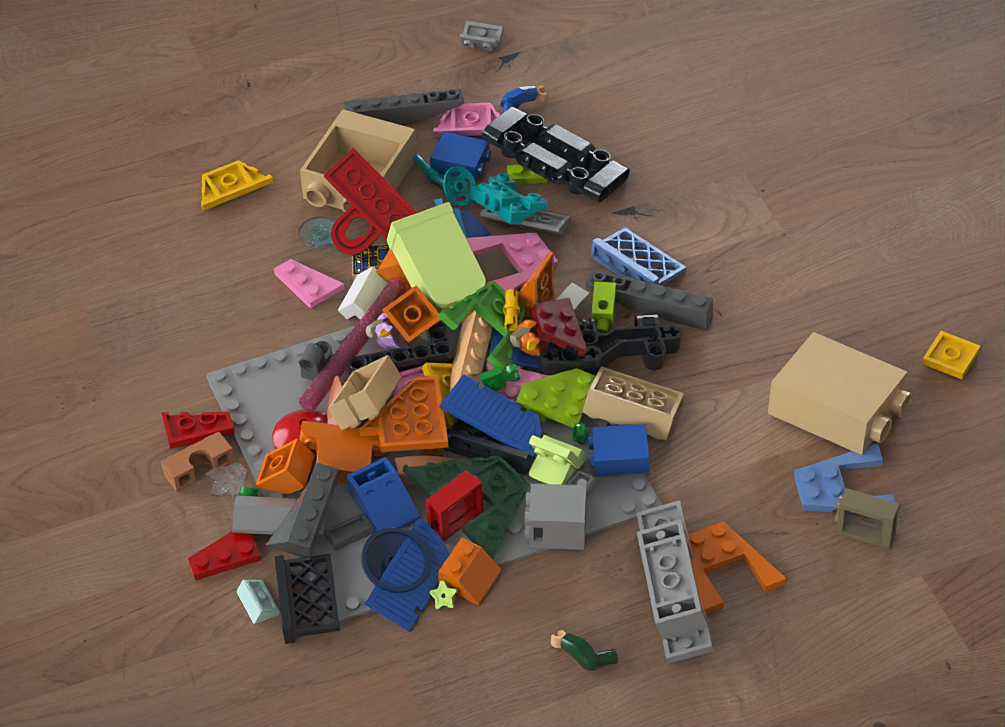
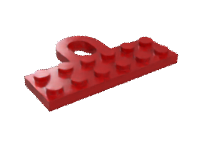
(370, 199)

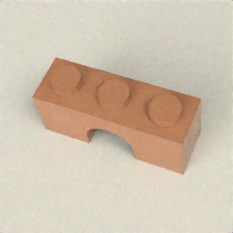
(210, 451)

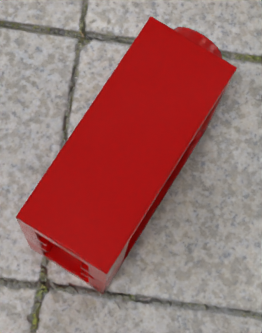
(449, 521)

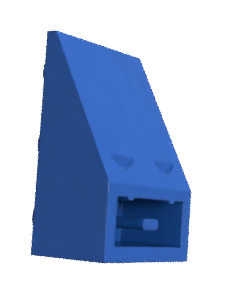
(382, 495)

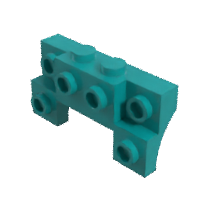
(504, 201)

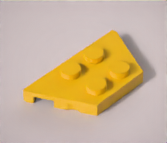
(230, 182)

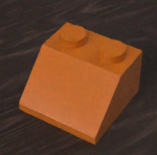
(286, 468)
(469, 571)

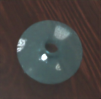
(316, 232)

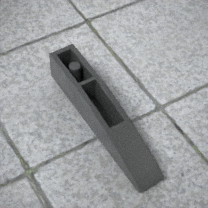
(407, 108)
(660, 300)

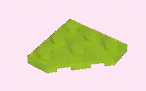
(557, 396)

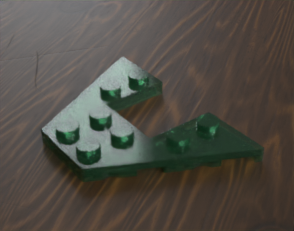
(500, 489)

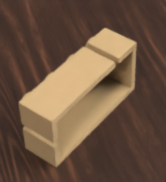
(365, 393)

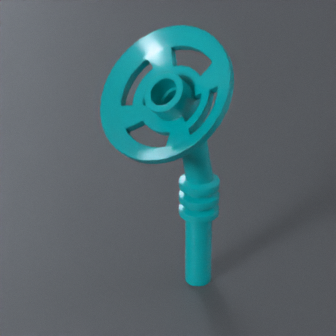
(453, 186)

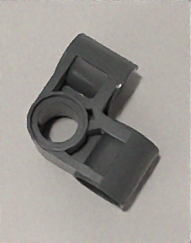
(314, 359)

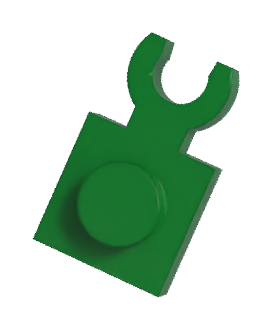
(497, 378)

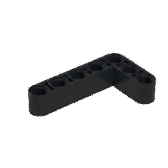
(437, 350)

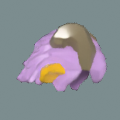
(385, 333)

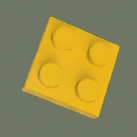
(951, 355)

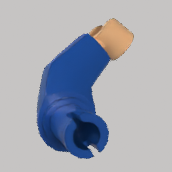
(522, 95)

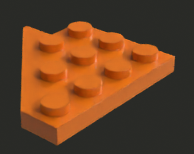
(411, 418)

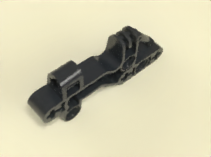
(644, 339)

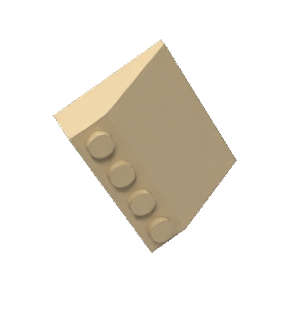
(632, 401)

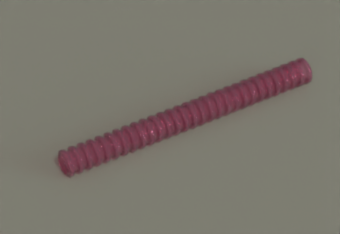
(349, 348)

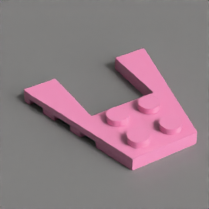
(522, 250)

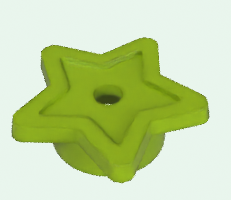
(449, 598)

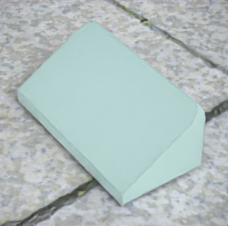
(257, 600)

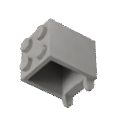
(556, 516)

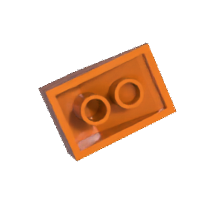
(538, 287)

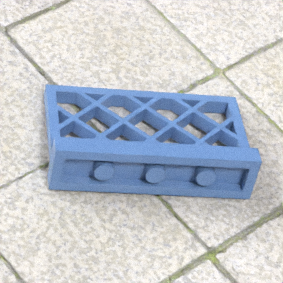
(621, 265)

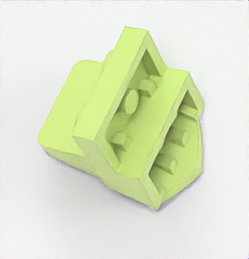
(555, 460)

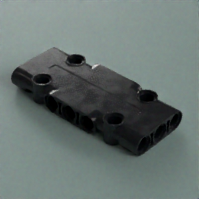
(555, 154)

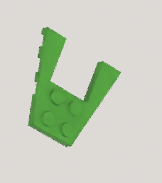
(488, 304)

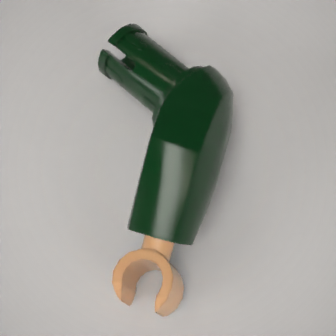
(582, 651)

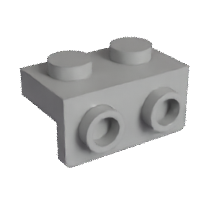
(482, 35)

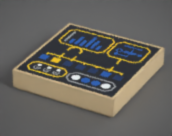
(371, 257)

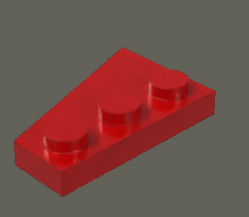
(190, 429)
(224, 554)

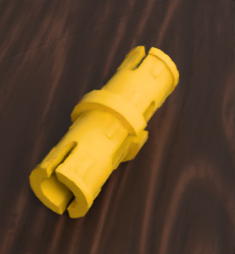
(511, 310)

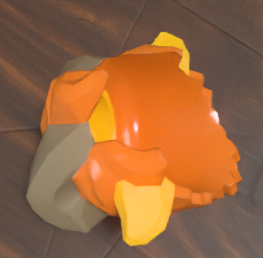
(528, 339)

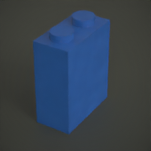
(460, 151)
(619, 450)

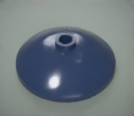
(380, 551)

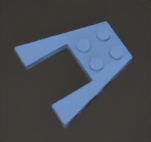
(822, 482)

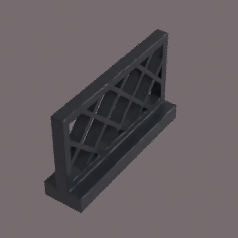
(473, 446)
(287, 594)

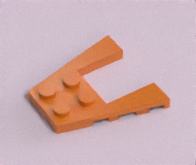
(722, 546)

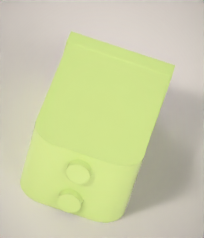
(436, 256)

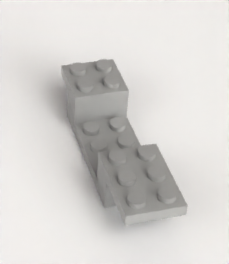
(672, 582)

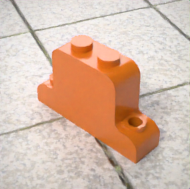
(340, 447)

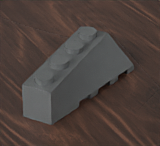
(304, 520)

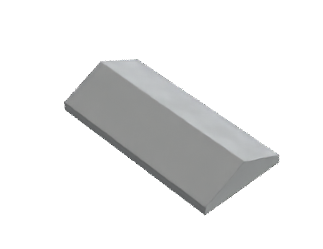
(538, 221)
(261, 514)

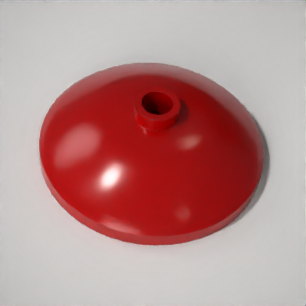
(289, 426)

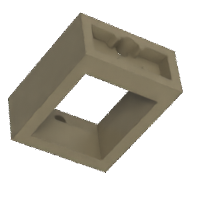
(871, 507)

